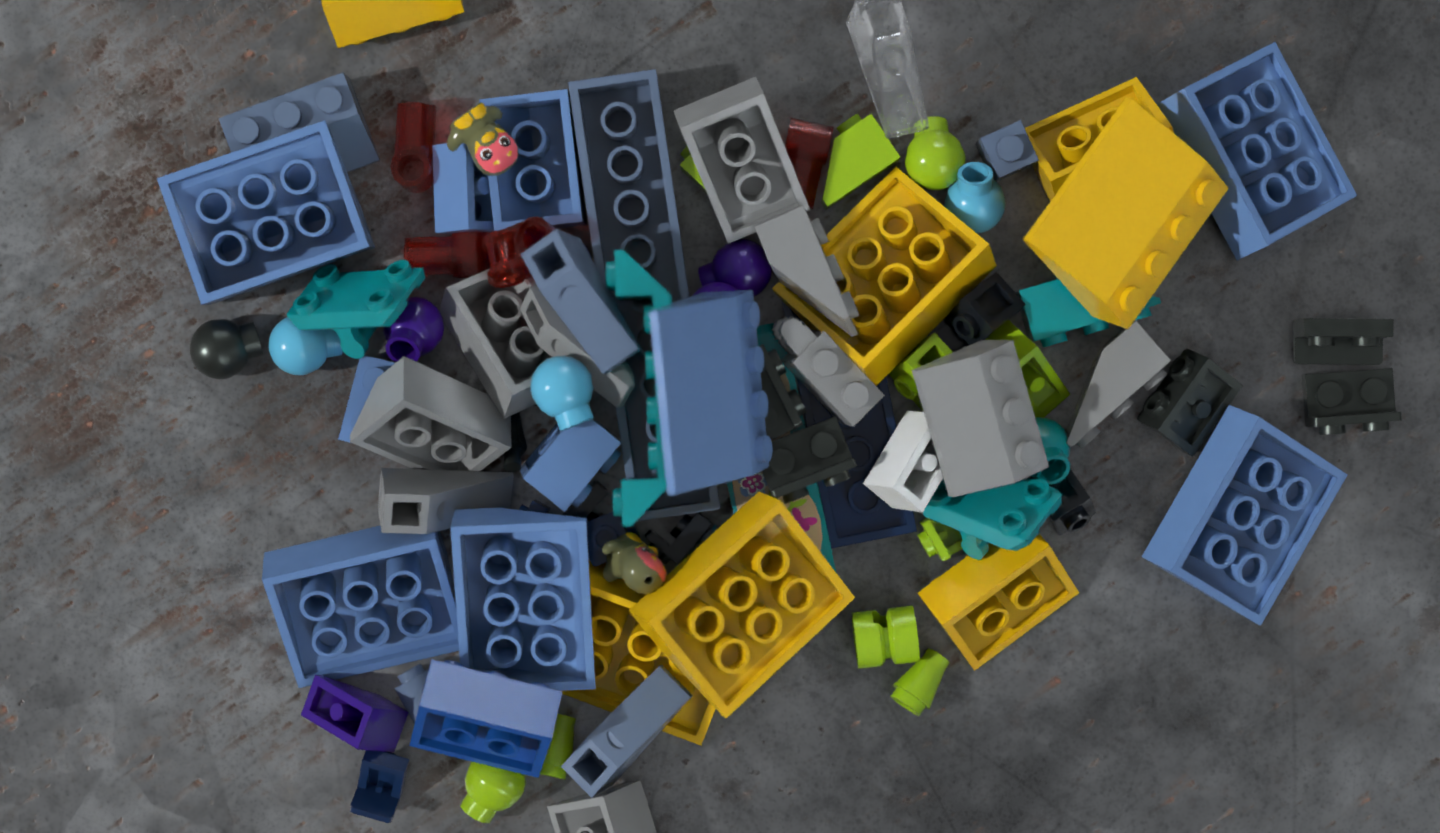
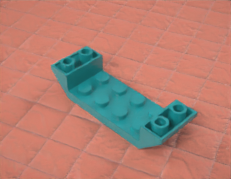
(634, 283)

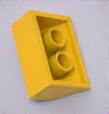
(360, 20)
(1067, 135)
(998, 598)

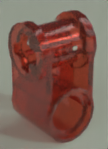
(506, 247)

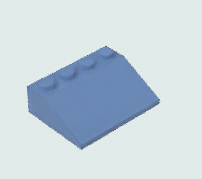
(1263, 146)
(265, 213)
(710, 389)
(1245, 514)
(524, 596)
(362, 602)

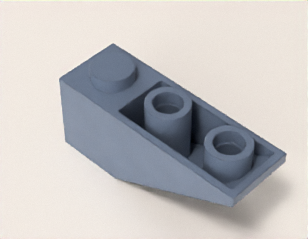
(581, 298)
(626, 732)

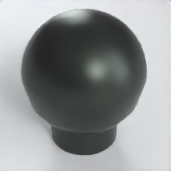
(224, 348)

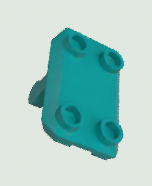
(355, 302)
(999, 516)

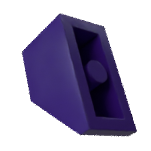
(354, 714)

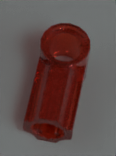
(414, 143)
(808, 150)
(453, 255)

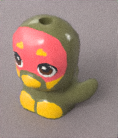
(486, 141)
(634, 563)

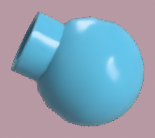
(976, 197)
(300, 350)
(563, 390)

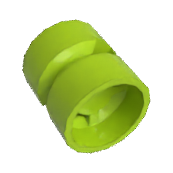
(885, 636)

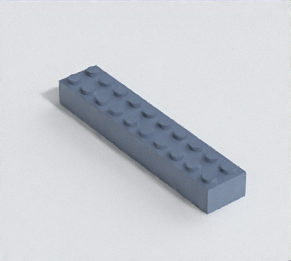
(634, 211)

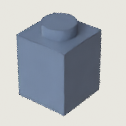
(1007, 150)

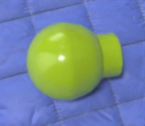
(934, 156)
(490, 791)

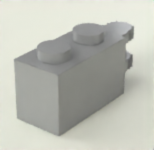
(826, 371)

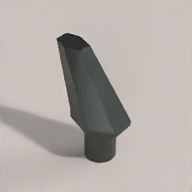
(512, 457)

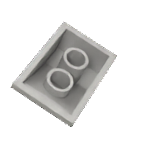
(740, 158)

